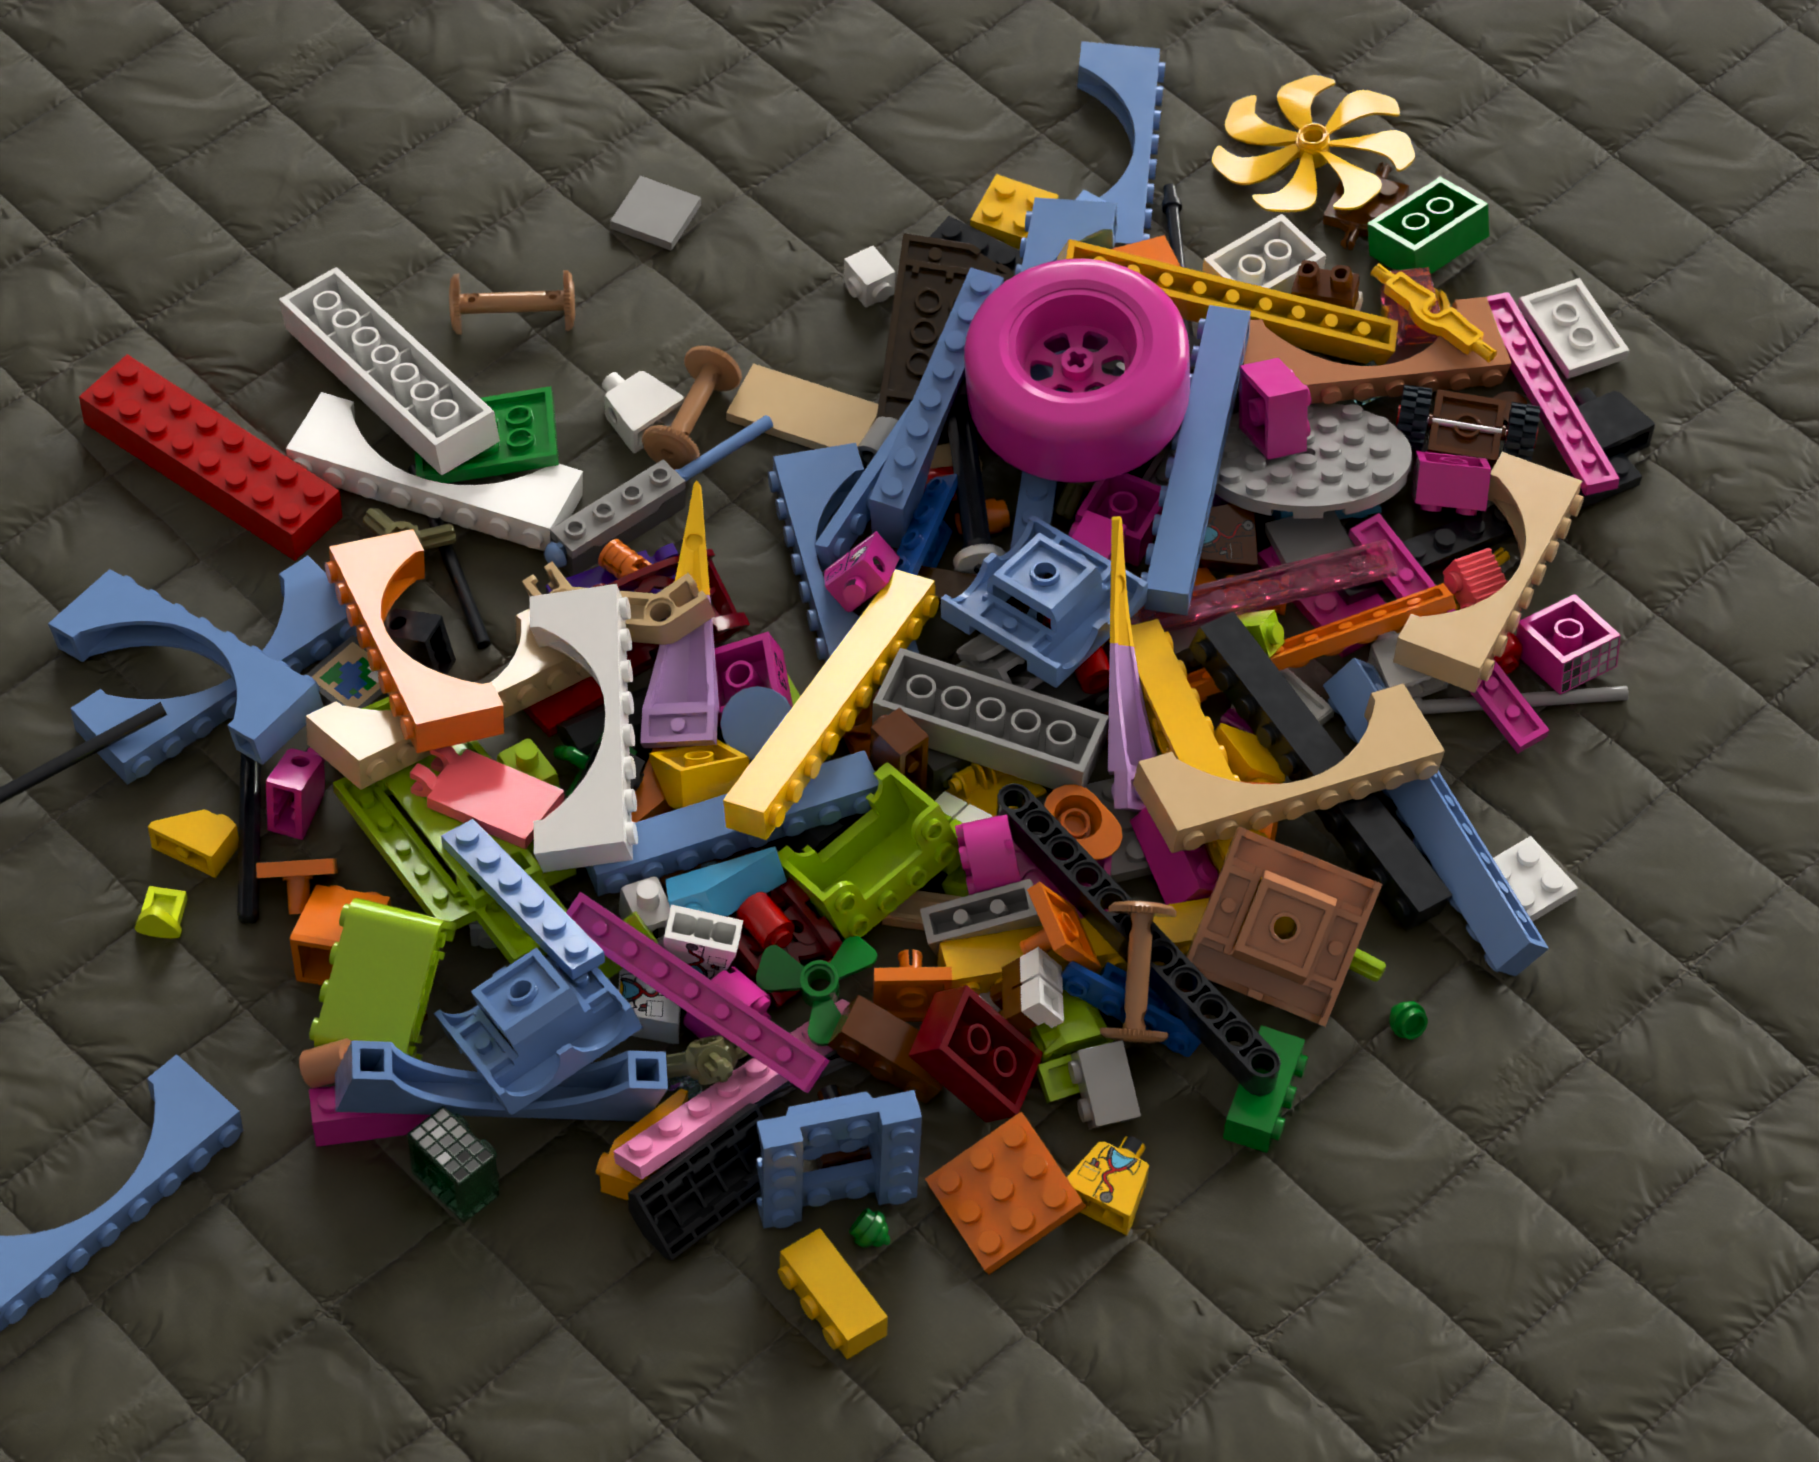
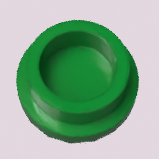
(1408, 1020)
(870, 1229)

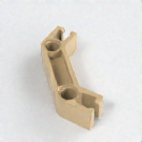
(678, 602)

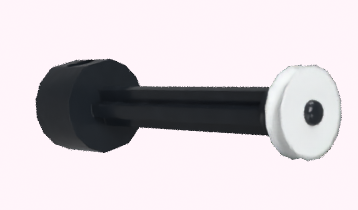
(970, 487)

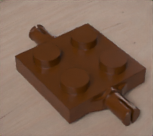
(1355, 221)

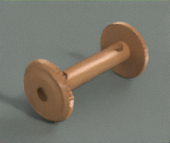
(511, 302)
(712, 371)
(1138, 971)

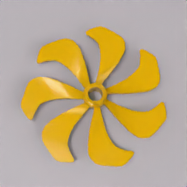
(1310, 146)

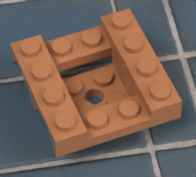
(1321, 899)

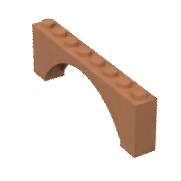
(1436, 367)

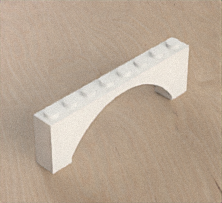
(509, 510)
(596, 819)

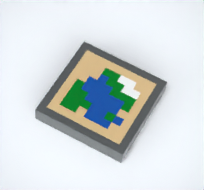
(347, 677)

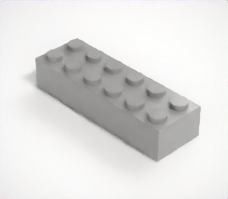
(994, 721)

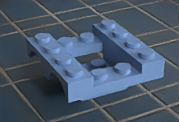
(1073, 600)
(548, 1020)
(832, 1125)

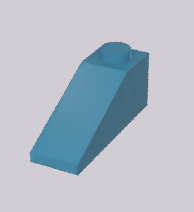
(728, 884)

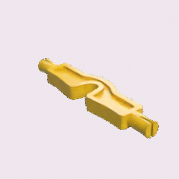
(1447, 323)

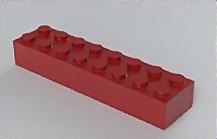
(211, 457)

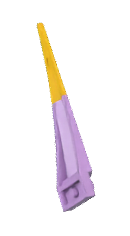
(683, 687)
(1129, 726)

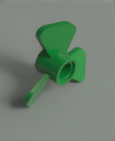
(783, 973)

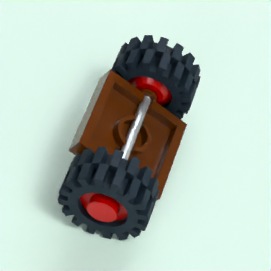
(1467, 424)

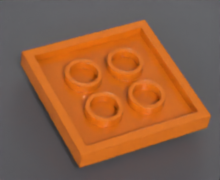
(1005, 1193)

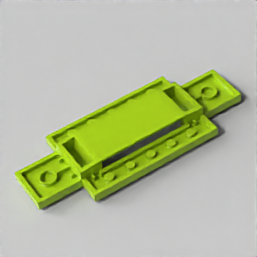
(422, 871)

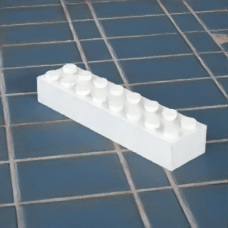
(389, 370)

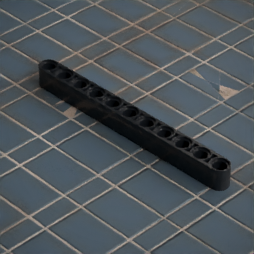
(1115, 929)

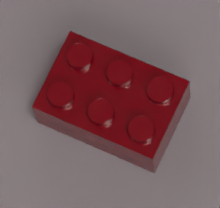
(976, 1054)

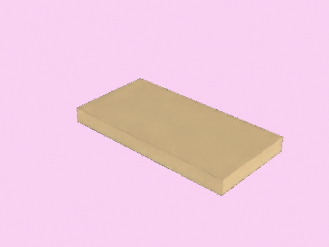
(801, 409)

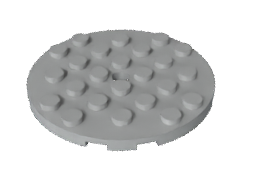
(1348, 465)

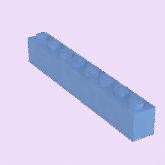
(700, 833)

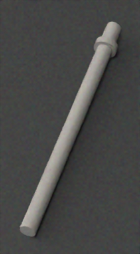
(1535, 699)

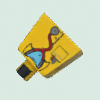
(1112, 1182)

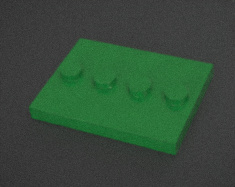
(525, 434)

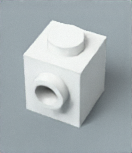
(869, 276)

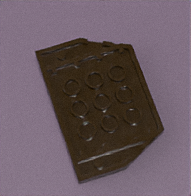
(924, 295)

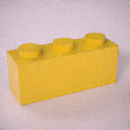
(832, 1294)

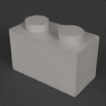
(1104, 1085)

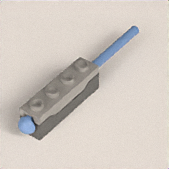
(635, 506)

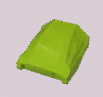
(1077, 1032)

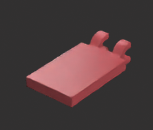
(486, 791)

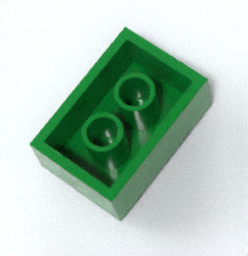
(1429, 227)

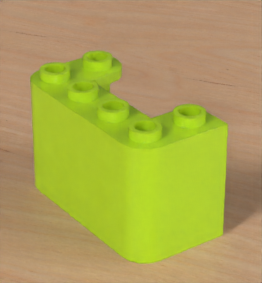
(877, 858)
(380, 976)

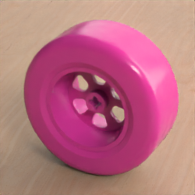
(1077, 309)

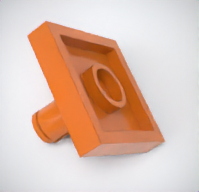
(297, 877)
(1060, 930)
(910, 988)

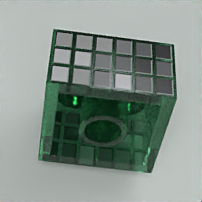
(454, 1163)

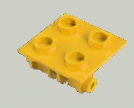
(981, 786)

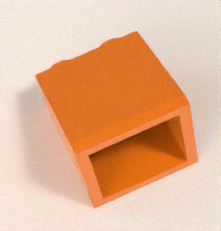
(320, 928)

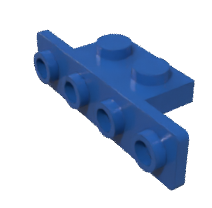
(928, 531)
(1108, 995)

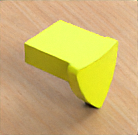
(162, 913)

